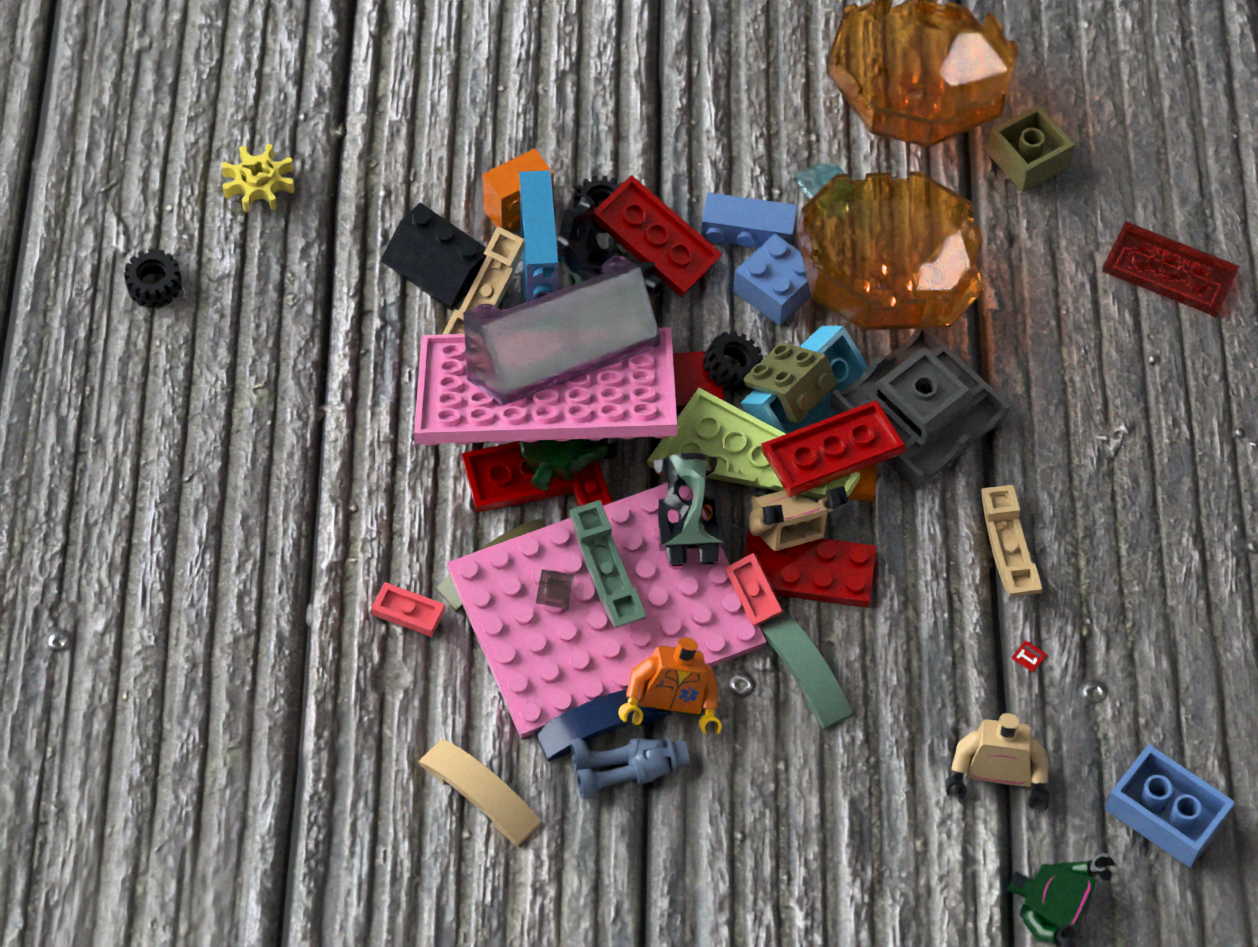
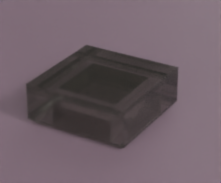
(555, 589)

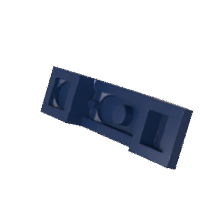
(589, 722)

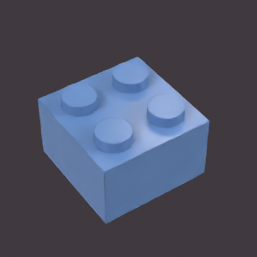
(773, 280)

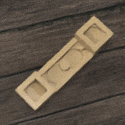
(493, 277)
(1008, 541)
(483, 789)

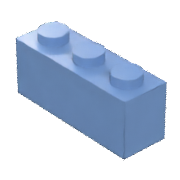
(746, 220)

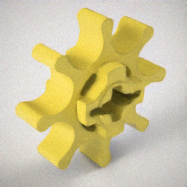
(258, 177)

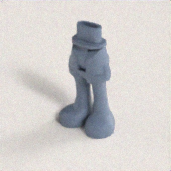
(645, 761)

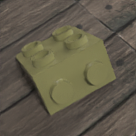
(795, 376)

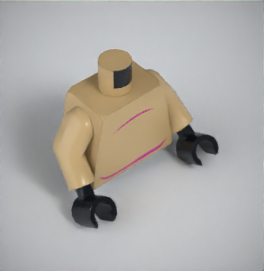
(791, 520)
(1001, 754)

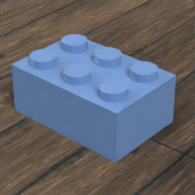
(1169, 805)

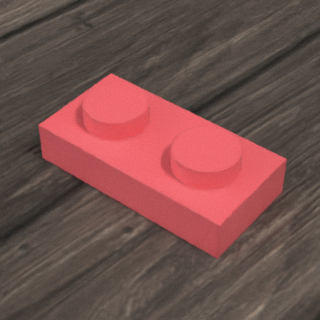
(754, 590)
(408, 609)

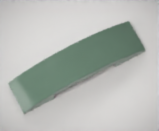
(605, 565)
(808, 669)

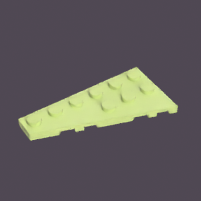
(735, 438)

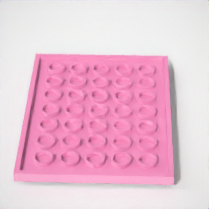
(611, 402)
(566, 657)

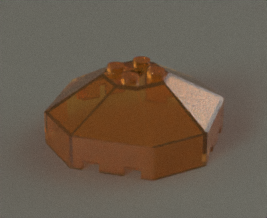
(926, 46)
(892, 232)

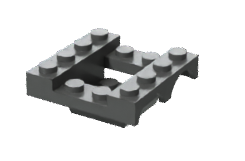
(951, 416)

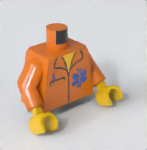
(675, 682)

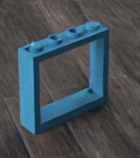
(539, 234)

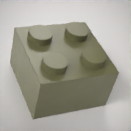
(1030, 148)

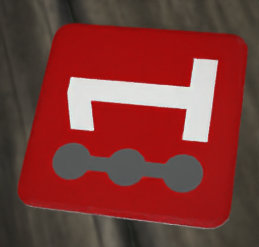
(1029, 656)

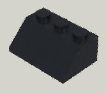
(434, 255)

